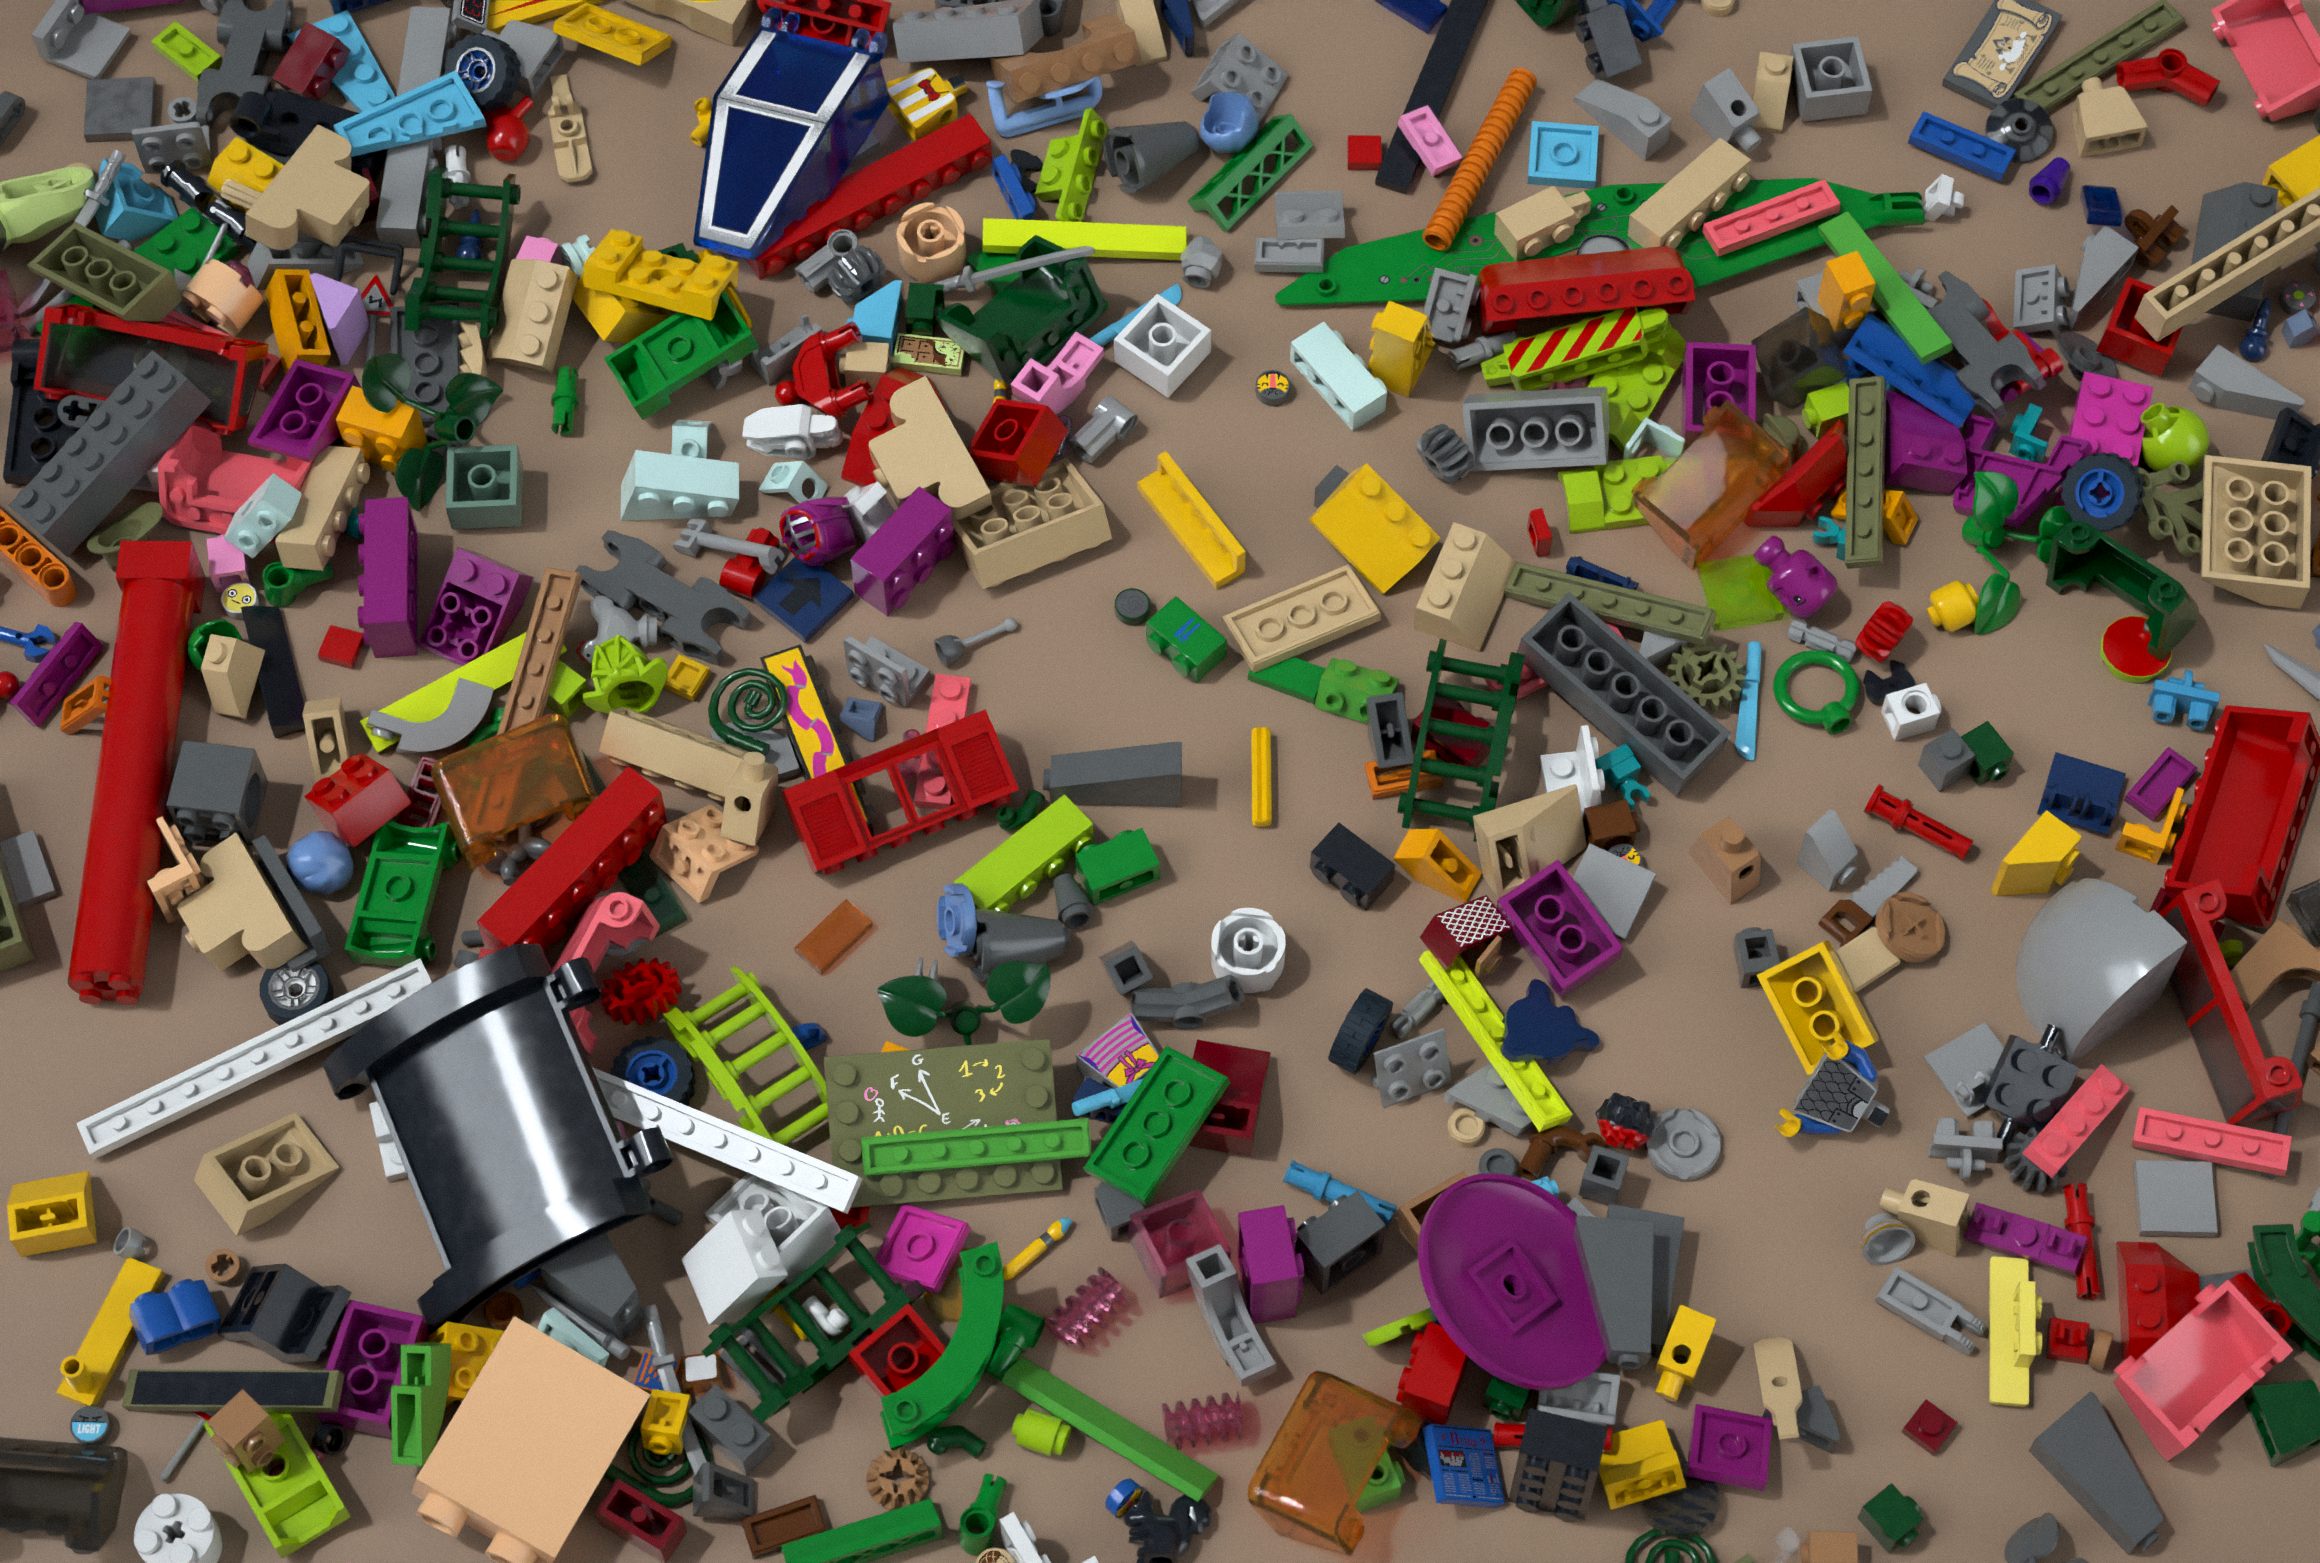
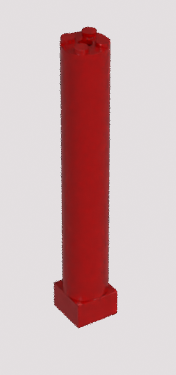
(115, 911)

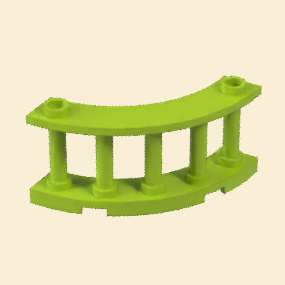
(724, 1075)

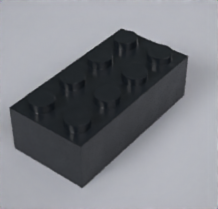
(1557, 1465)

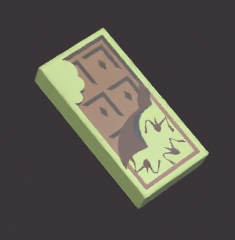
(928, 354)

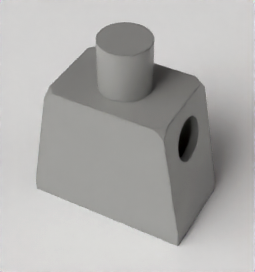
(536, 50)
(1727, 111)

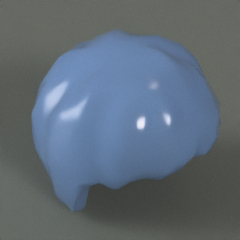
(1229, 122)
(320, 863)

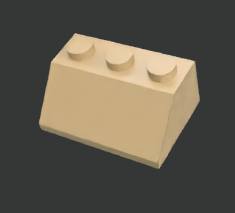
(532, 314)
(1464, 588)

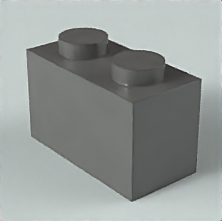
(731, 1430)

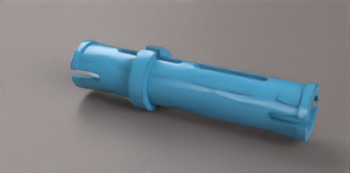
(1329, 1189)

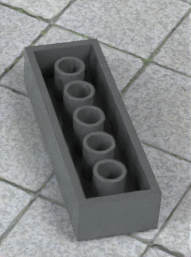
(110, 453)
(1622, 693)

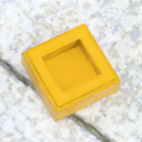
(686, 677)

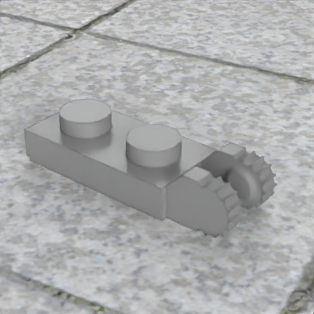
(1929, 1309)

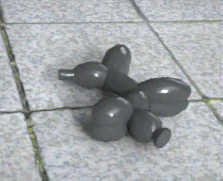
(528, 846)

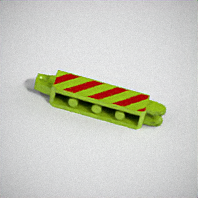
(1577, 349)

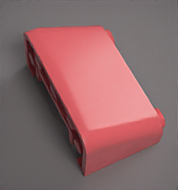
(2276, 52)
(207, 485)
(605, 920)
(2199, 1368)

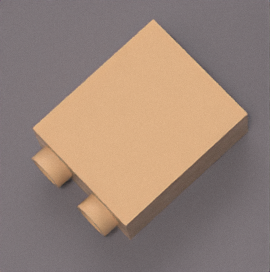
(527, 1447)

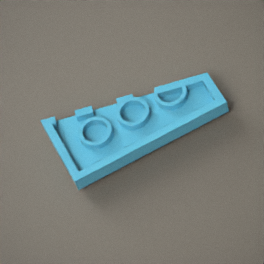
(360, 77)
(415, 116)

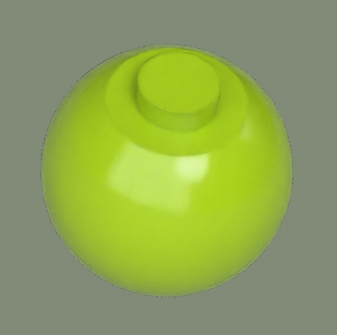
(2173, 436)

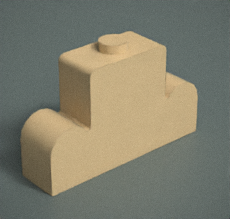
(311, 195)
(927, 454)
(238, 911)

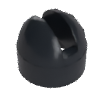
(337, 1441)

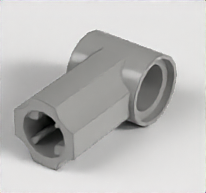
(816, 268)
(1109, 422)

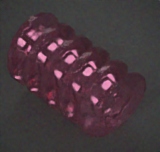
(1086, 1309)
(1203, 1421)

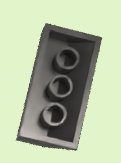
(2225, 217)

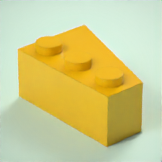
(1400, 347)

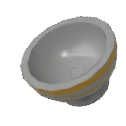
(1886, 1240)

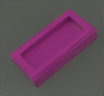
(2159, 784)

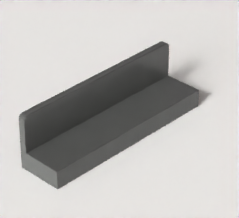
(294, 905)

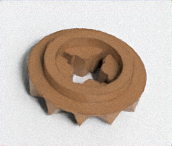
(910, 1490)

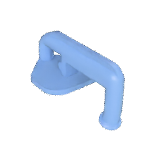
(1045, 114)

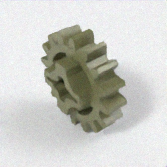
(1716, 686)

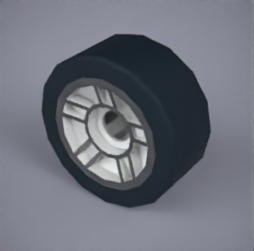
(280, 982)

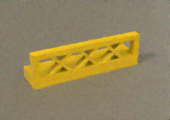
(1193, 522)

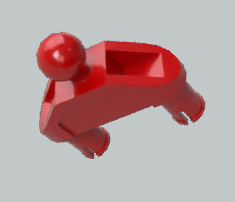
(818, 376)

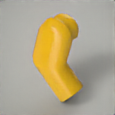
(700, 134)

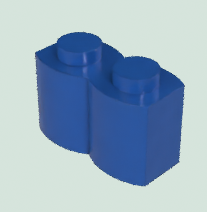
(174, 1316)

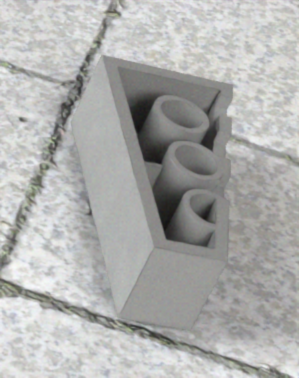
(968, 31)

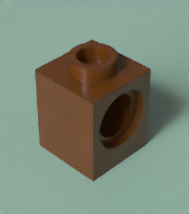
(1610, 824)

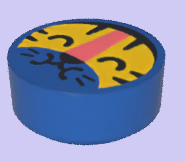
(1123, 1497)

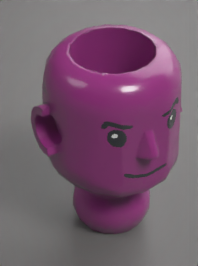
(1797, 578)

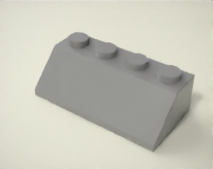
(1537, 428)

